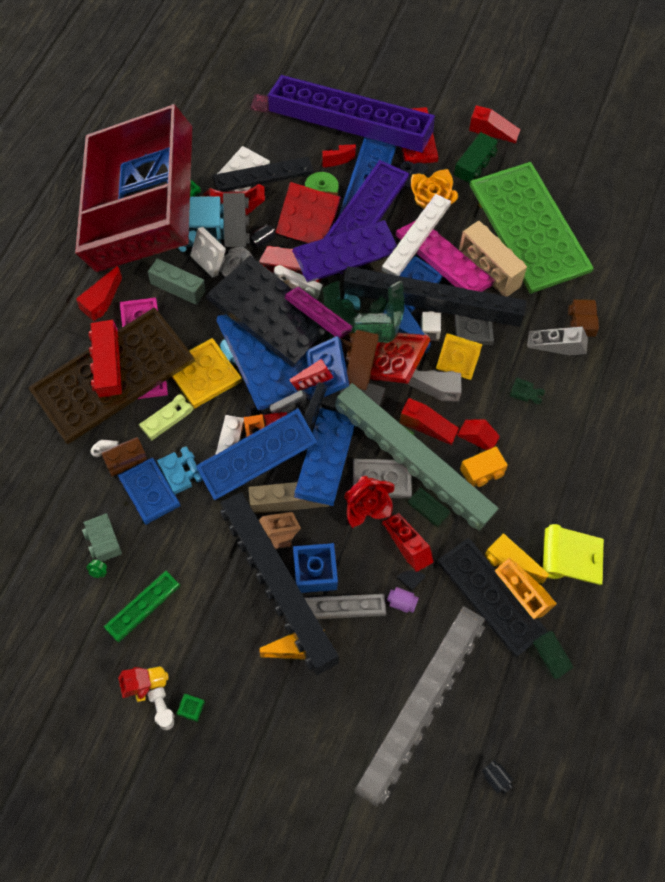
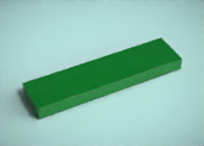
(141, 606)

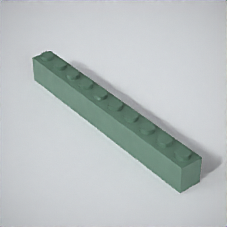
(415, 457)

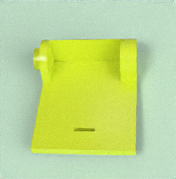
(572, 555)

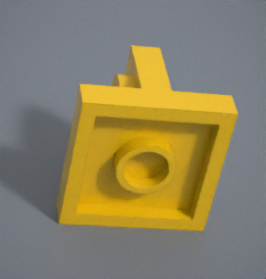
(459, 356)

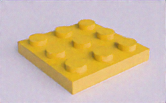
(208, 375)

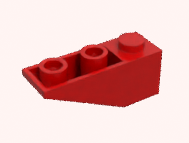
(409, 542)

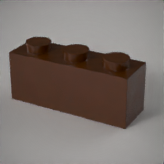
(361, 358)

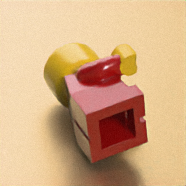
(140, 680)

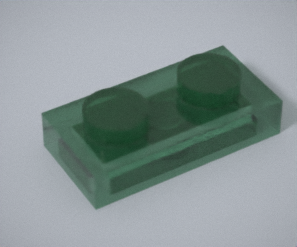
(553, 654)

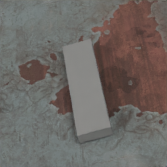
(347, 606)

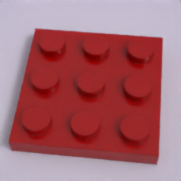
(307, 213)
(399, 358)

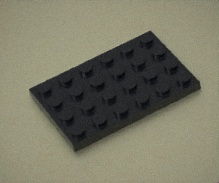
(258, 304)

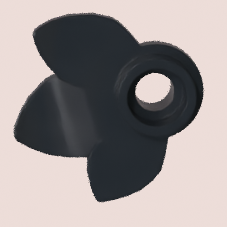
(409, 167)

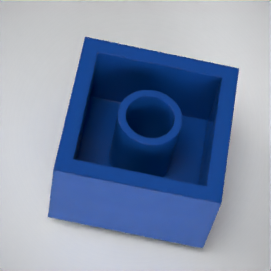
(315, 567)

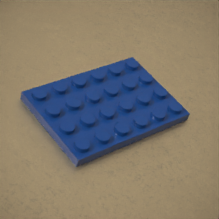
(262, 370)

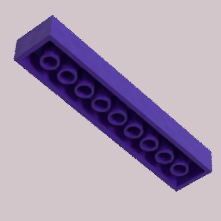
(351, 113)

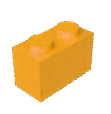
(484, 467)

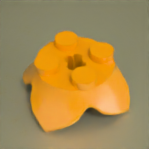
(426, 188)

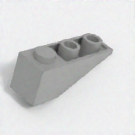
(562, 341)
(440, 385)

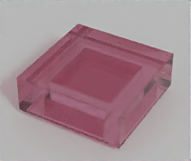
(260, 103)

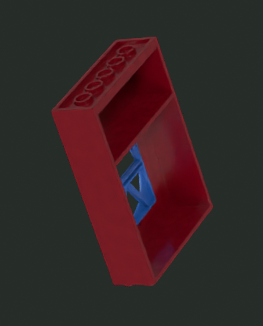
(137, 226)

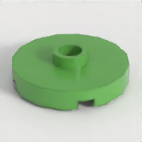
(322, 181)

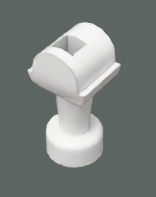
(164, 716)

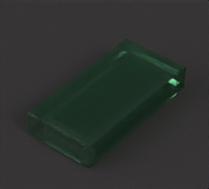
(429, 507)

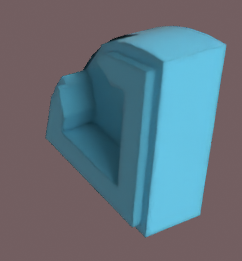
(354, 299)

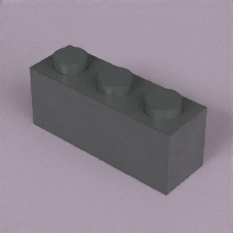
(235, 220)

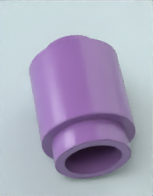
(402, 600)

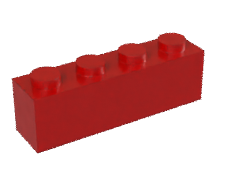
(105, 358)

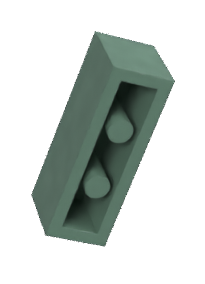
(176, 281)

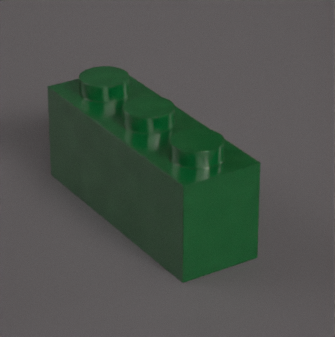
(476, 158)

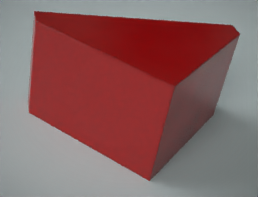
(479, 433)

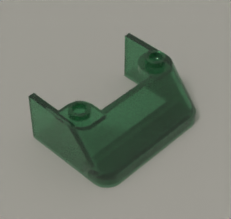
(383, 324)

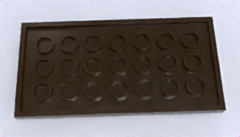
(148, 357)

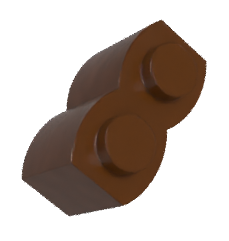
(584, 315)

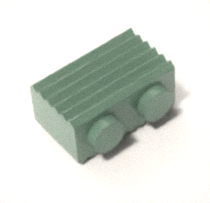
(102, 538)

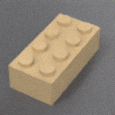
(493, 257)

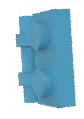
(174, 472)

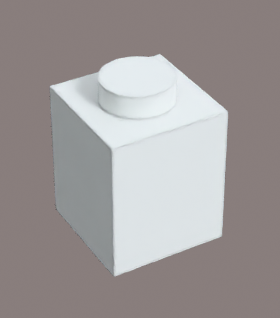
(431, 325)

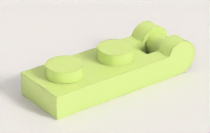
(166, 417)

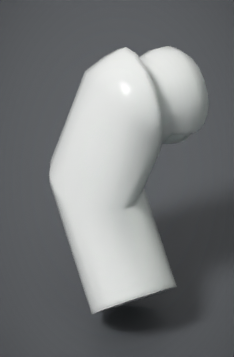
(101, 446)

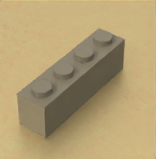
(278, 498)

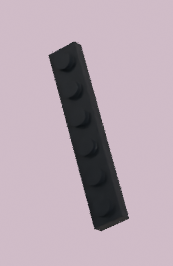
(262, 174)

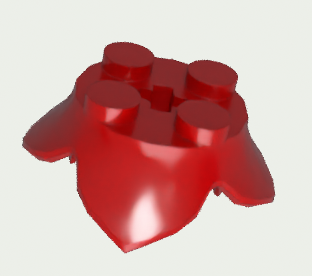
(370, 499)

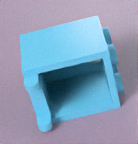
(205, 213)

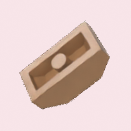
(280, 528)

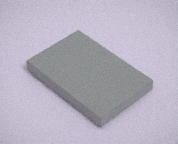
(385, 471)

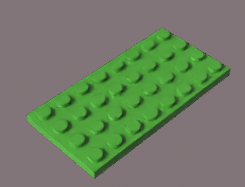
(531, 226)

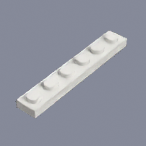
(416, 235)

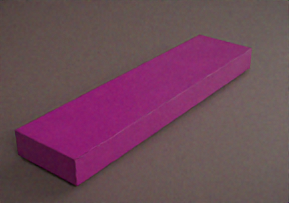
(318, 312)

